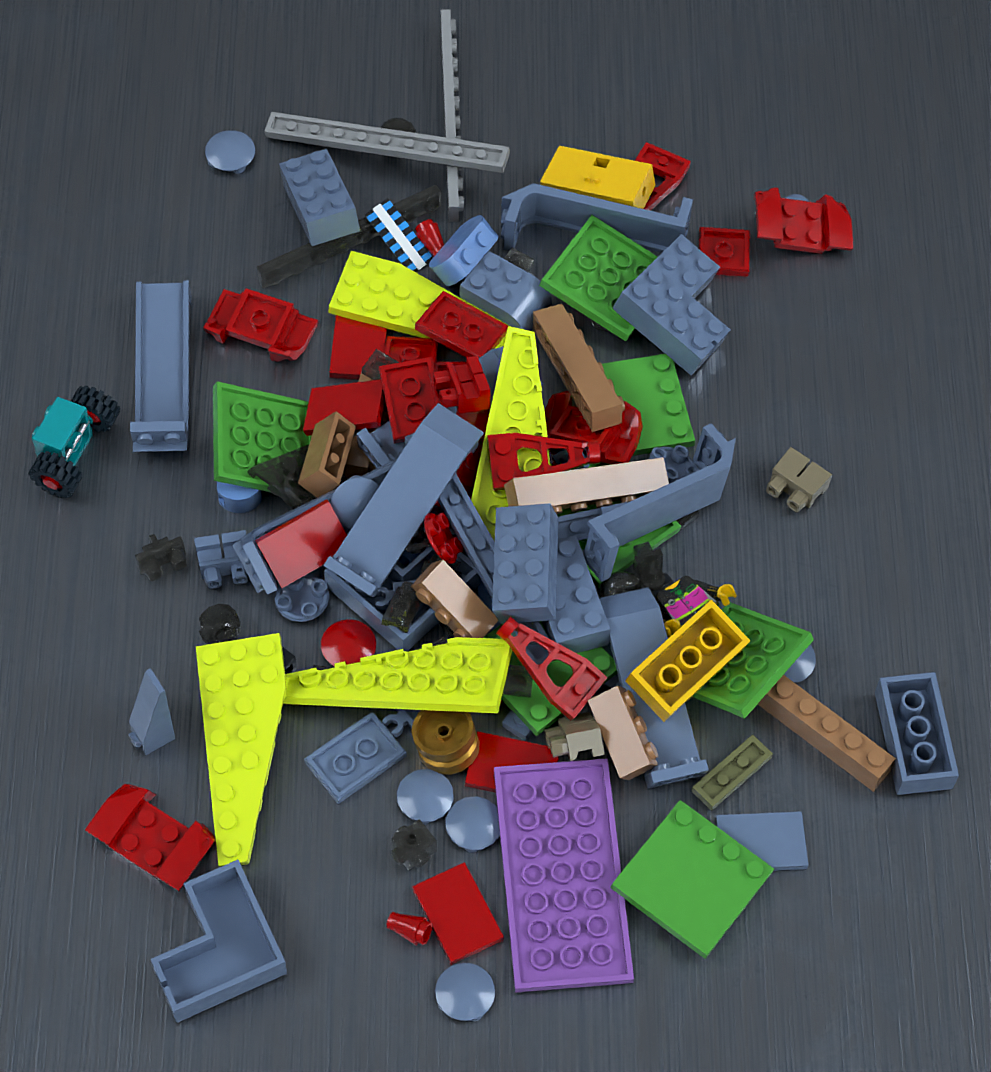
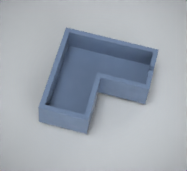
(665, 307)
(425, 618)
(232, 954)

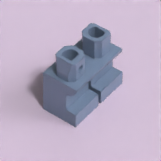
(211, 561)

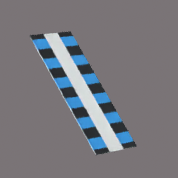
(399, 236)

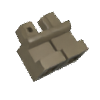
(798, 480)
(575, 736)

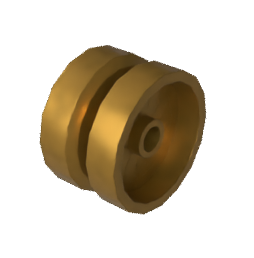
(445, 740)

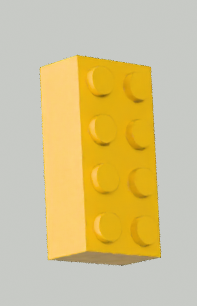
(687, 660)

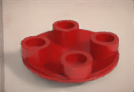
(441, 538)
(347, 642)

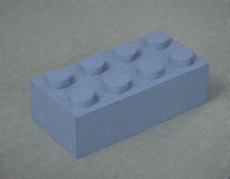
(319, 197)
(525, 563)
(579, 613)
(916, 733)

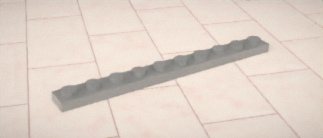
(451, 104)
(387, 142)

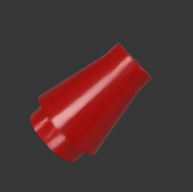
(430, 236)
(412, 928)

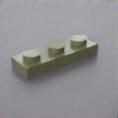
(732, 772)

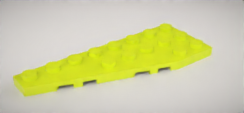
(385, 294)
(514, 409)
(442, 677)
(241, 712)

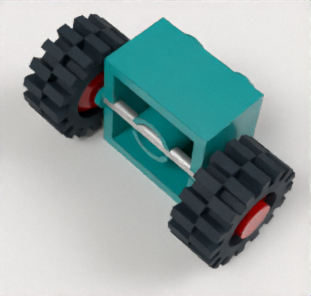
(65, 436)

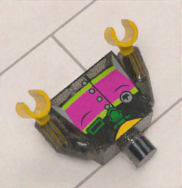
(686, 597)

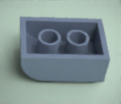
(505, 291)

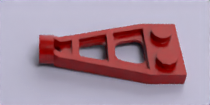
(665, 165)
(504, 458)
(578, 688)

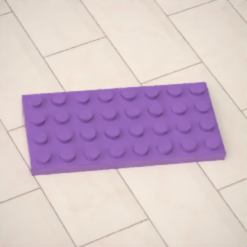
(560, 874)

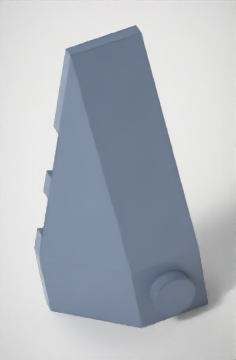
(150, 716)

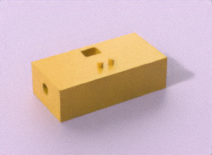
(600, 176)

